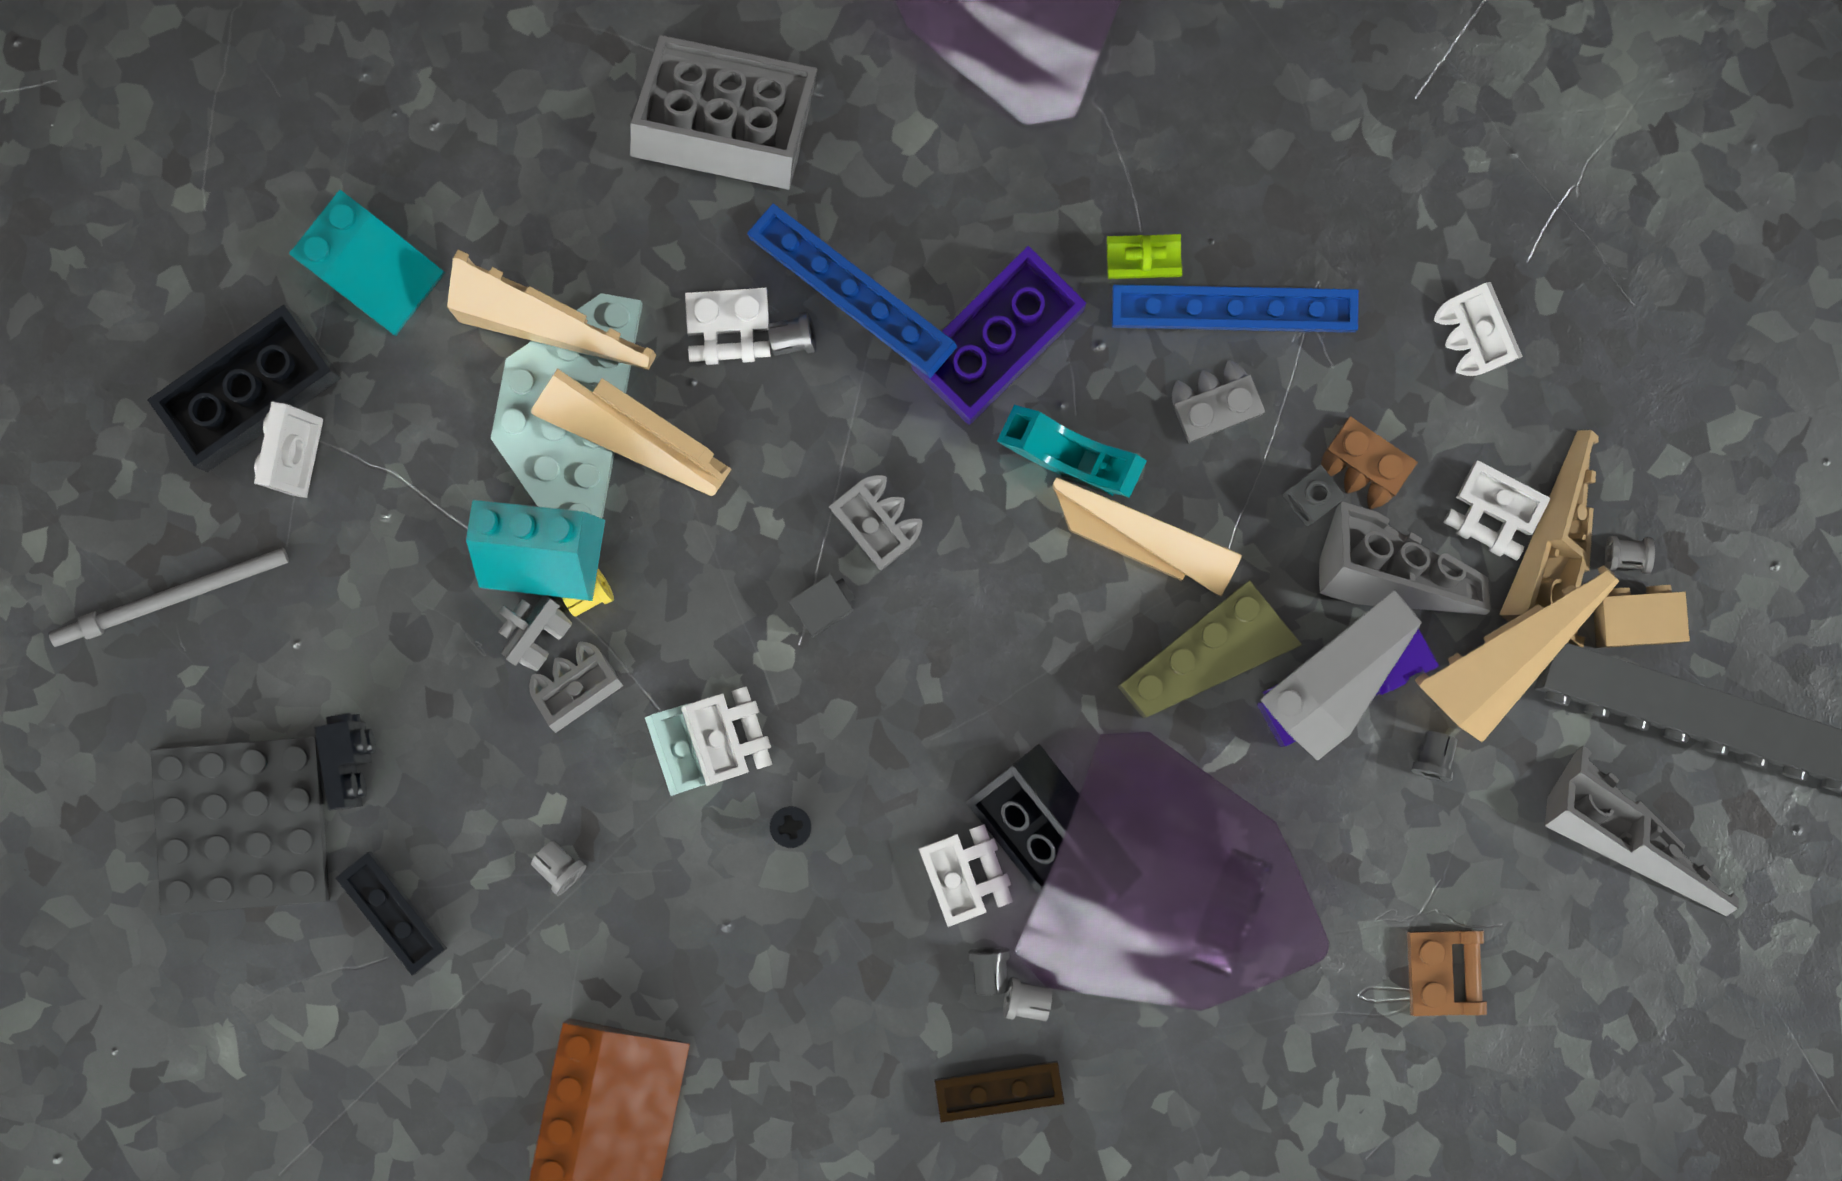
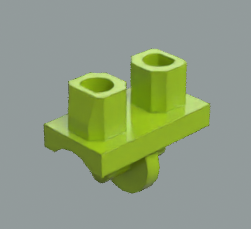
(1144, 256)

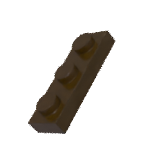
(999, 1091)

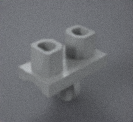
(521, 646)

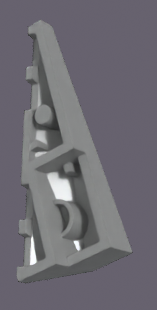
(1599, 816)

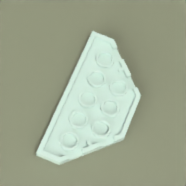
(548, 460)

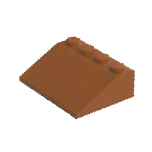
(609, 1105)

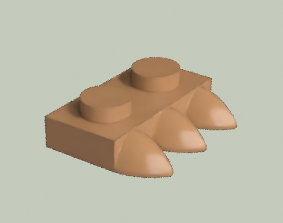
(1368, 460)

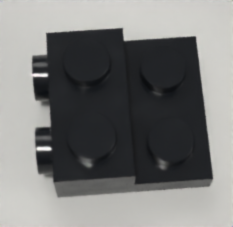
(341, 748)

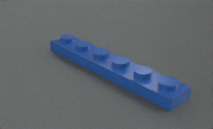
(852, 290)
(1235, 308)

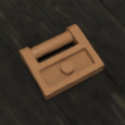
(1432, 973)

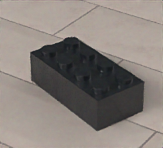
(228, 394)

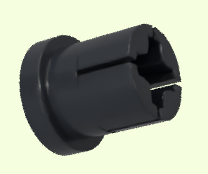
(785, 839)

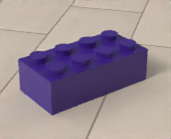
(1003, 334)

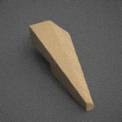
(507, 307)
(1561, 540)
(1492, 678)

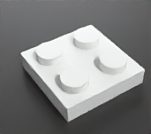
(288, 450)

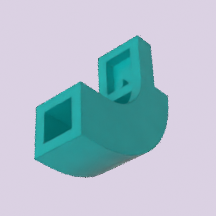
(1071, 454)

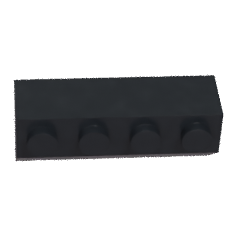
(1028, 812)

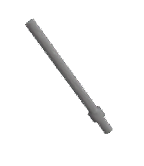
(93, 624)

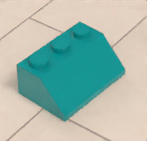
(535, 549)

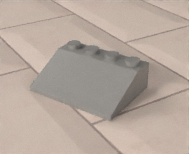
(722, 112)

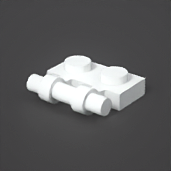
(723, 313)
(1502, 499)
(716, 739)
(953, 878)

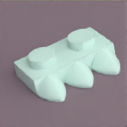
(675, 750)

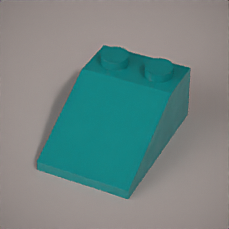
(367, 262)

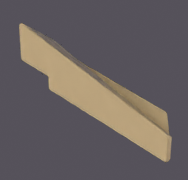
(629, 429)
(1145, 538)

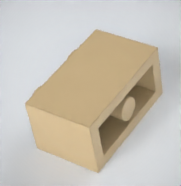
(1642, 618)

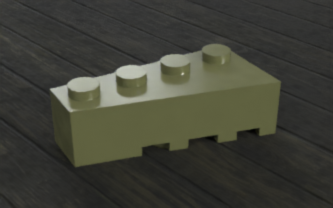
(1217, 647)

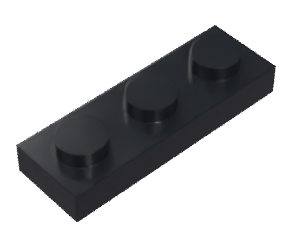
(391, 913)

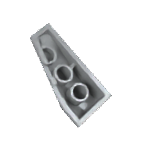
(1370, 560)
(1336, 685)

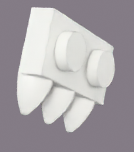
(1481, 329)

